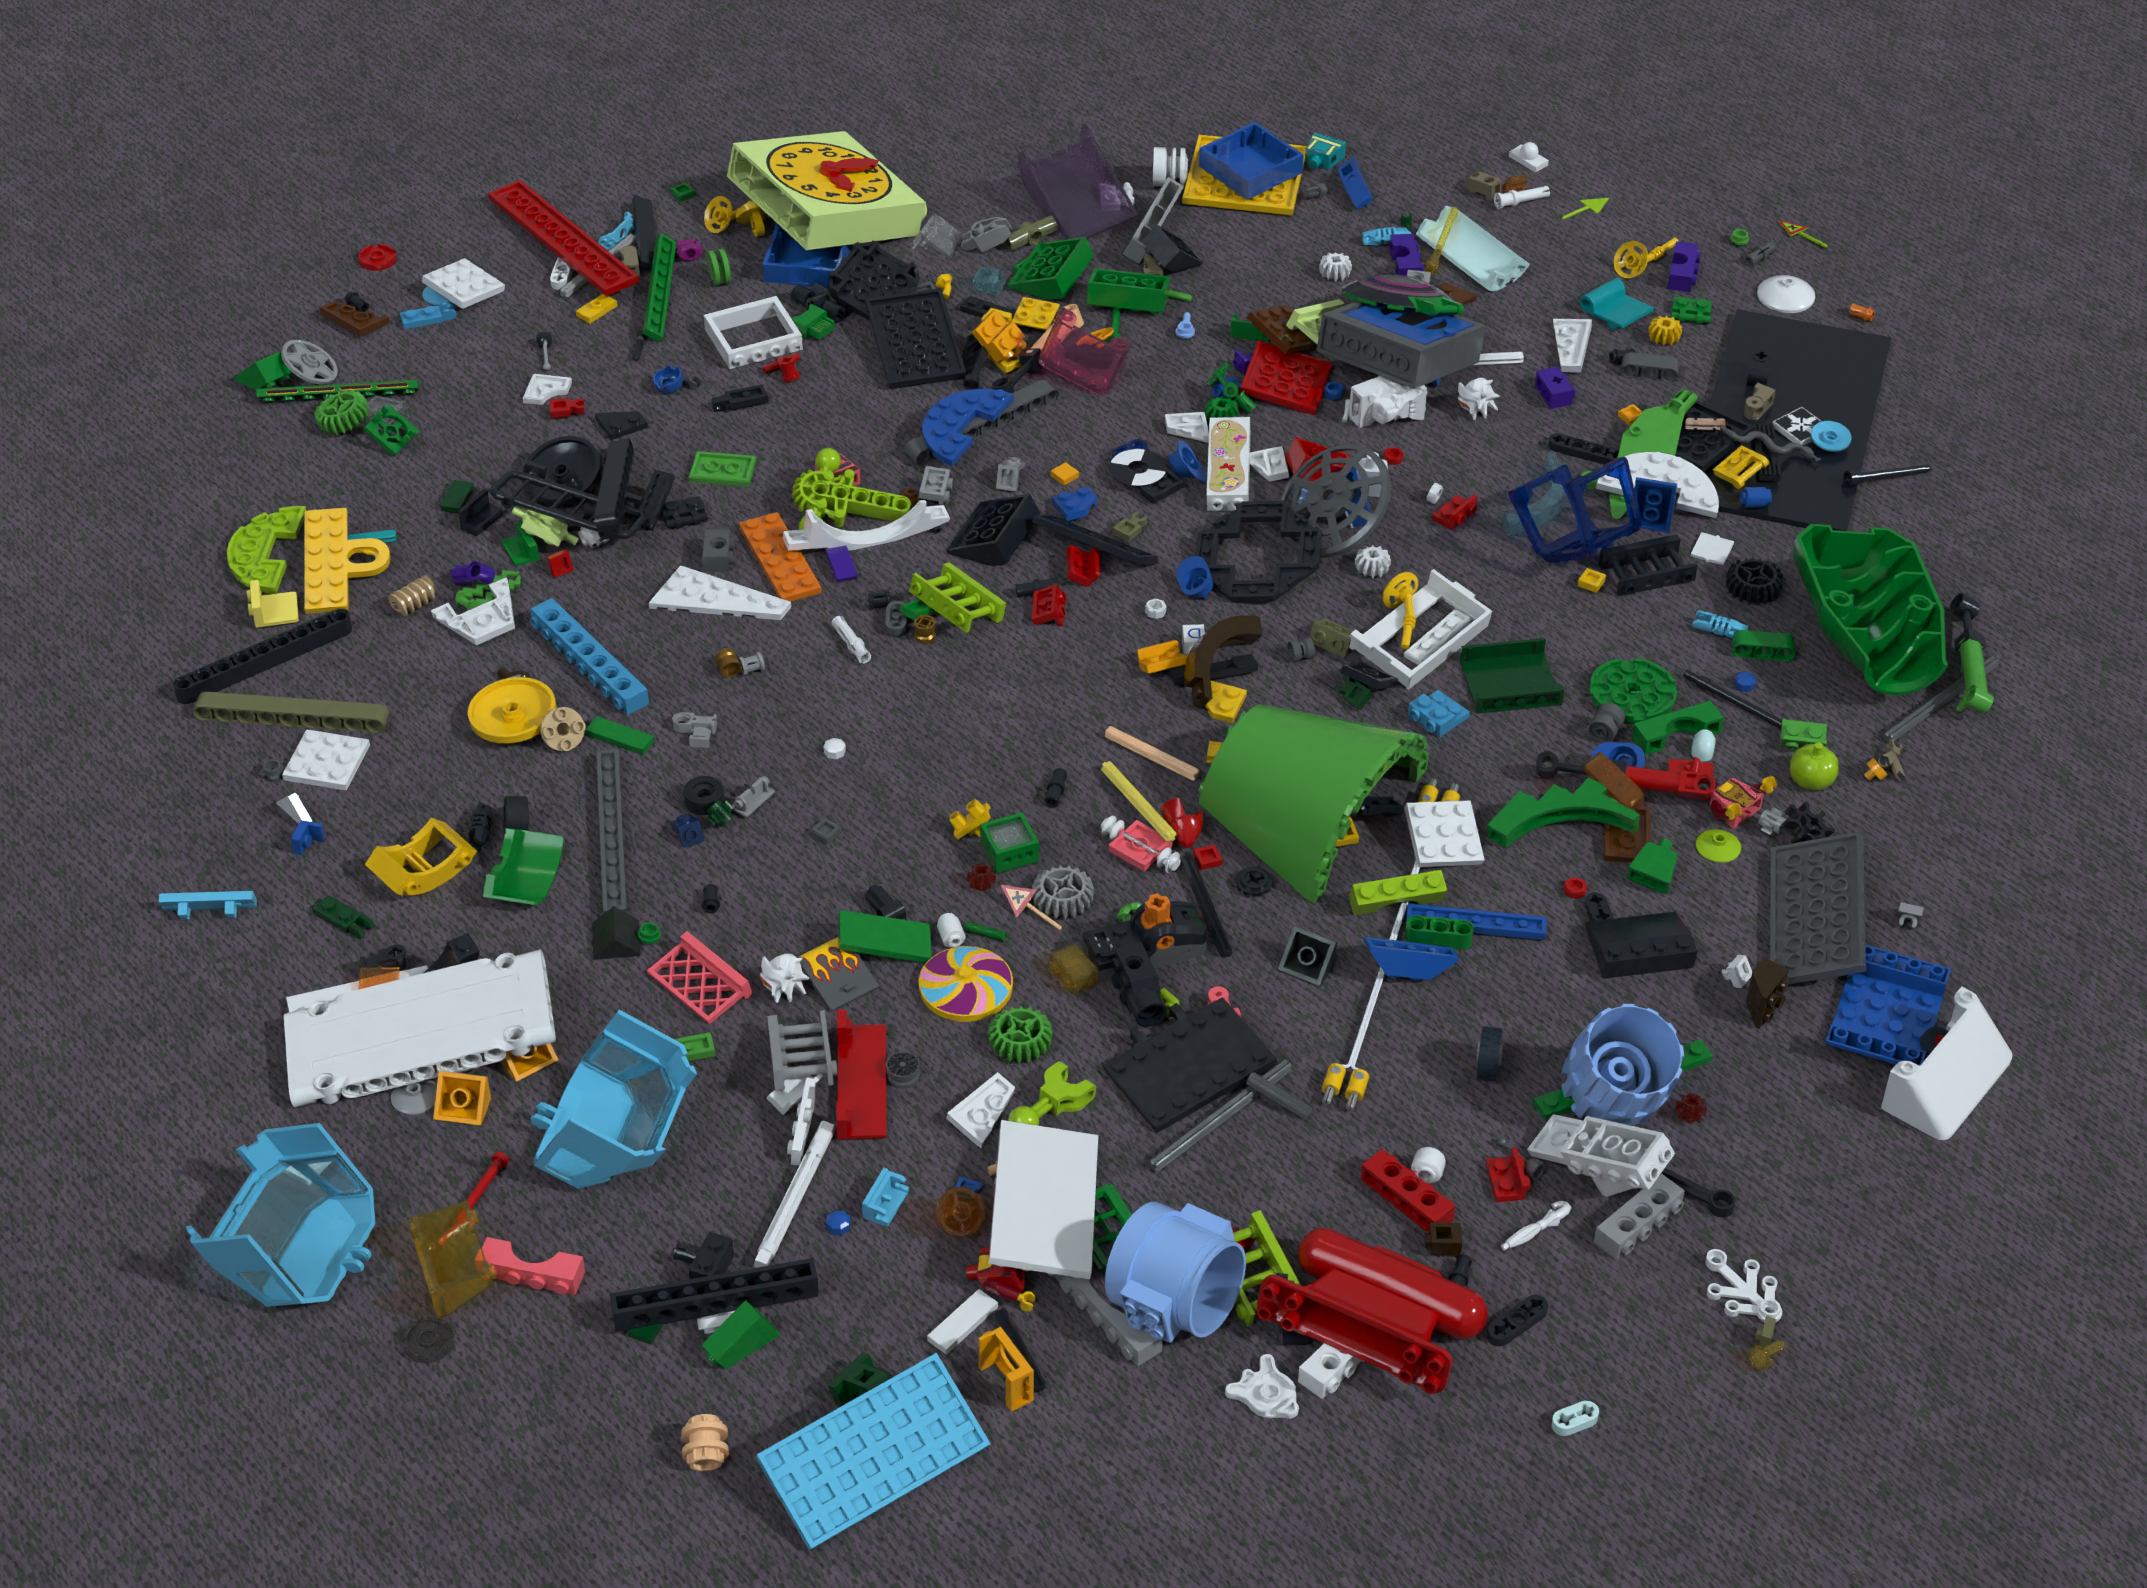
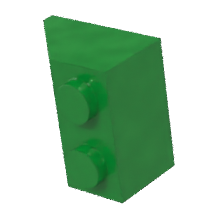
(265, 373)

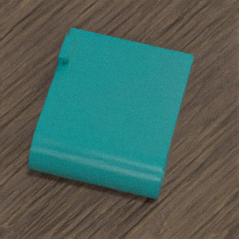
(1613, 306)

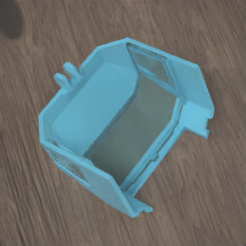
(614, 1105)
(293, 1219)

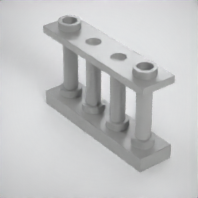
(780, 1058)

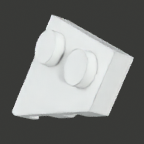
(1188, 425)

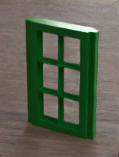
(1118, 1209)

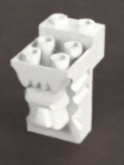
(1384, 401)

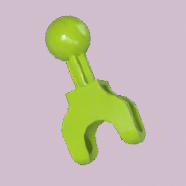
(1055, 1096)

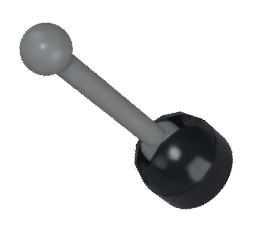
(545, 344)

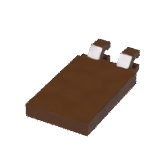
(1623, 845)

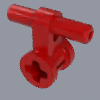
(785, 365)

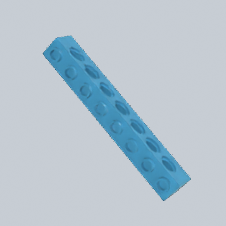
(589, 656)

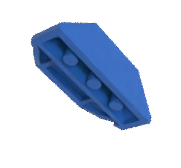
(1410, 958)

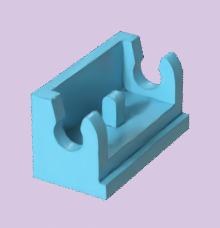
(884, 1197)

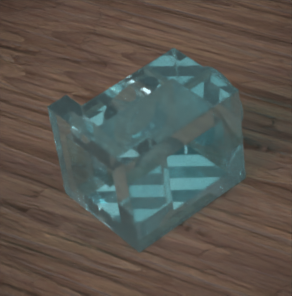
(989, 280)

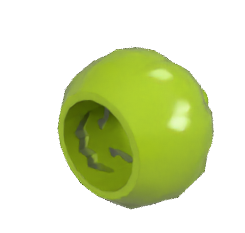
(1814, 767)

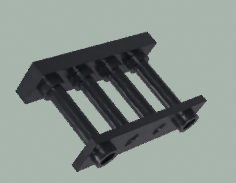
(1643, 551)

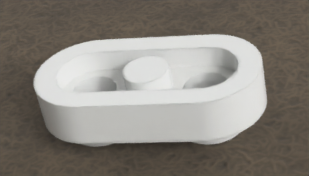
(712, 1322)

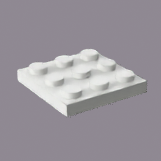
(463, 283)
(326, 759)
(1444, 833)

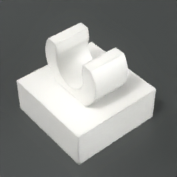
(1738, 971)

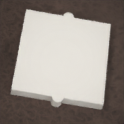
(1712, 548)

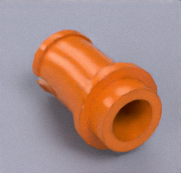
(1862, 312)

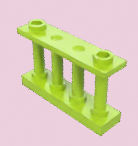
(963, 586)
(1269, 1250)

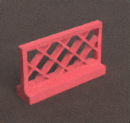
(716, 969)

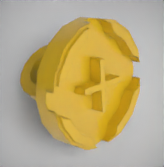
(752, 215)

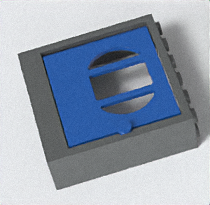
(1400, 343)

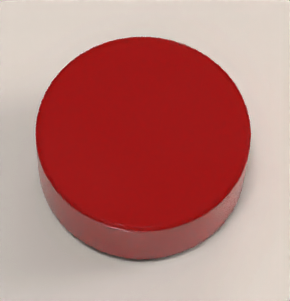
(1393, 456)
(1575, 888)

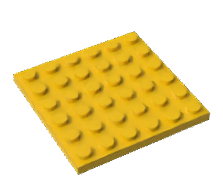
(1206, 190)

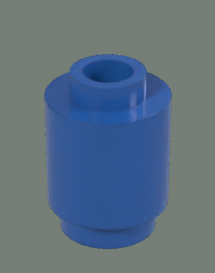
(1755, 497)

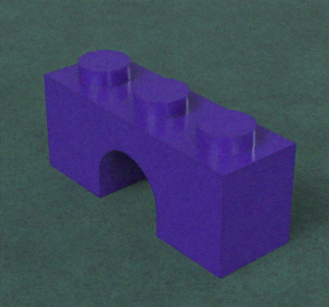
(1405, 252)
(1684, 267)

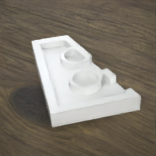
(982, 1109)
(801, 1127)

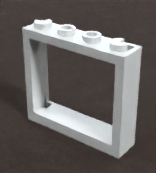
(746, 314)

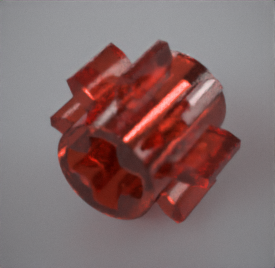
(981, 877)
(1691, 1107)

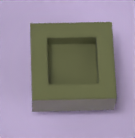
(1765, 1332)

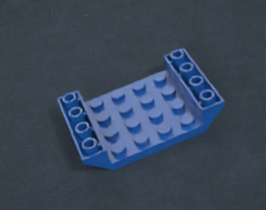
(1889, 1007)

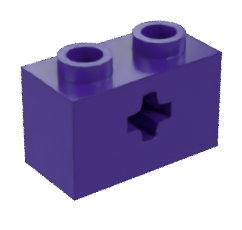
(1554, 387)

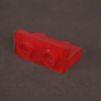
(1456, 511)
(1049, 605)
(1508, 1177)

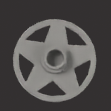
(309, 362)

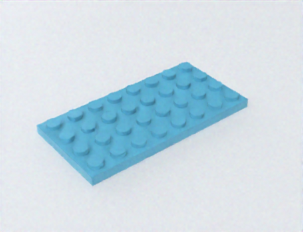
(872, 1451)

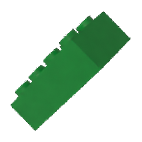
(1128, 290)

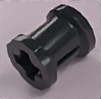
(878, 599)

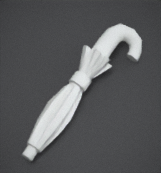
(1552, 1218)

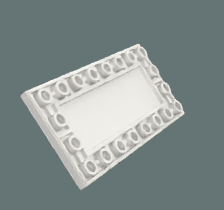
(1044, 1200)

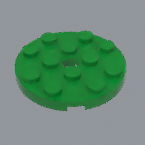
(1654, 687)

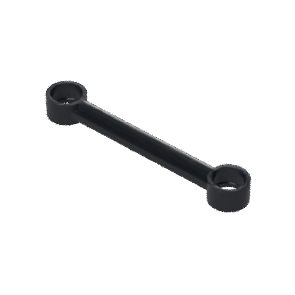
(1704, 1194)

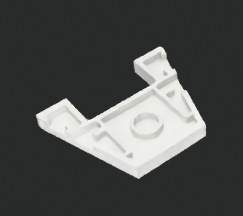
(482, 621)

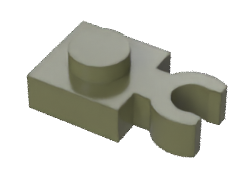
(1129, 529)

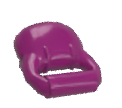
(688, 250)

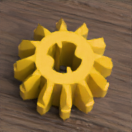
(1665, 330)

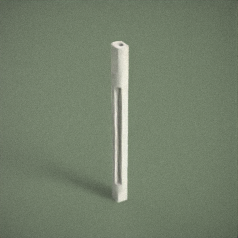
(794, 1194)

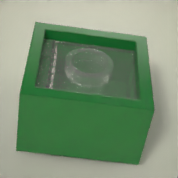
(1009, 842)

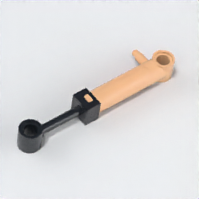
(1029, 357)

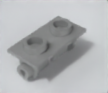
(753, 797)

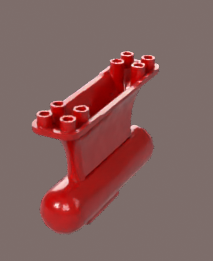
(1374, 1307)

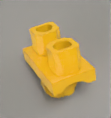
(970, 823)

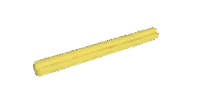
(1138, 801)

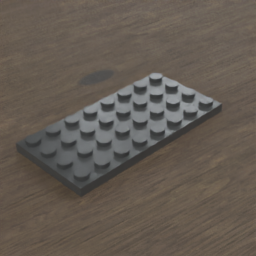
(1818, 907)

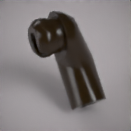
(503, 673)

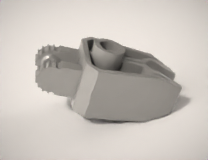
(986, 234)

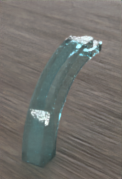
(1544, 510)

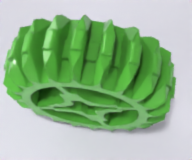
(341, 412)
(1021, 1028)

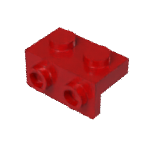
(1082, 566)

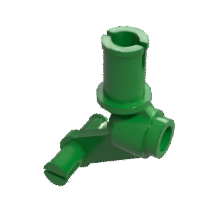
(1231, 389)

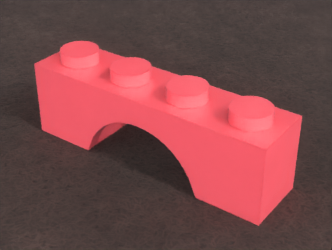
(559, 1274)

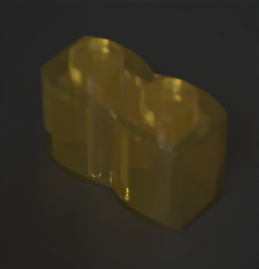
(1073, 968)

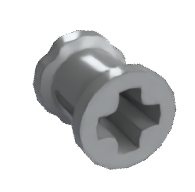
(757, 659)

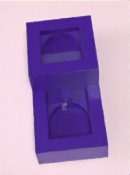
(841, 564)

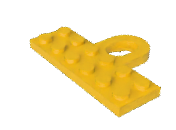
(328, 559)

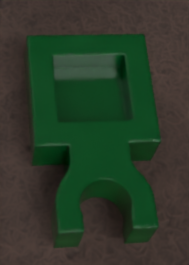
(1355, 693)

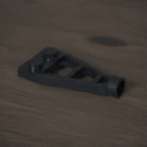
(973, 362)

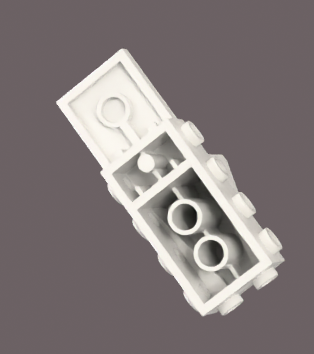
(1608, 1151)

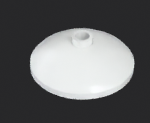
(1786, 294)

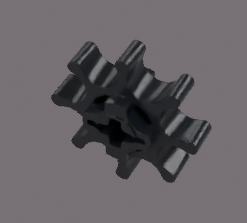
(1805, 824)

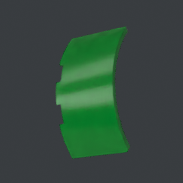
(526, 867)

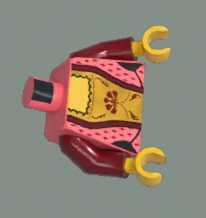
(1738, 801)

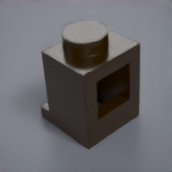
(1444, 1239)

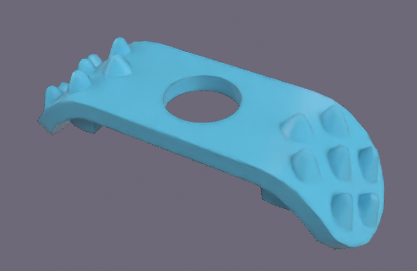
(611, 239)

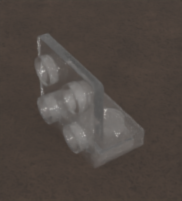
(939, 235)

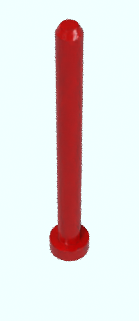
(498, 1160)

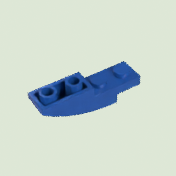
(1355, 183)

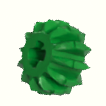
(1221, 408)

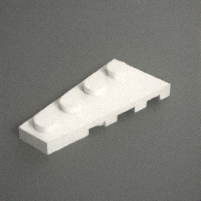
(1572, 342)

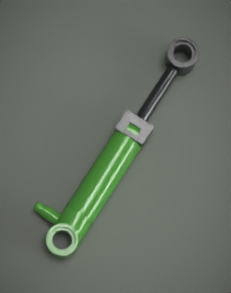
(1970, 647)

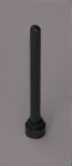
(1853, 477)

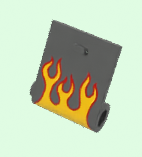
(837, 974)

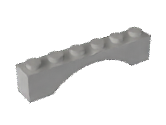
(1134, 1344)

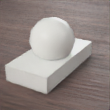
(1529, 157)

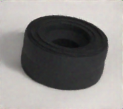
(702, 785)

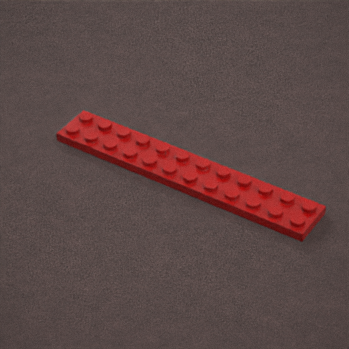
(563, 238)

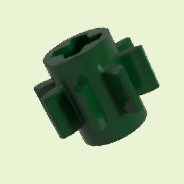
(719, 813)

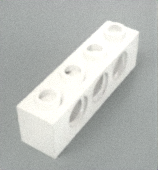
(1326, 1369)

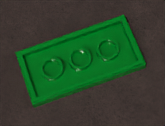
(884, 936)

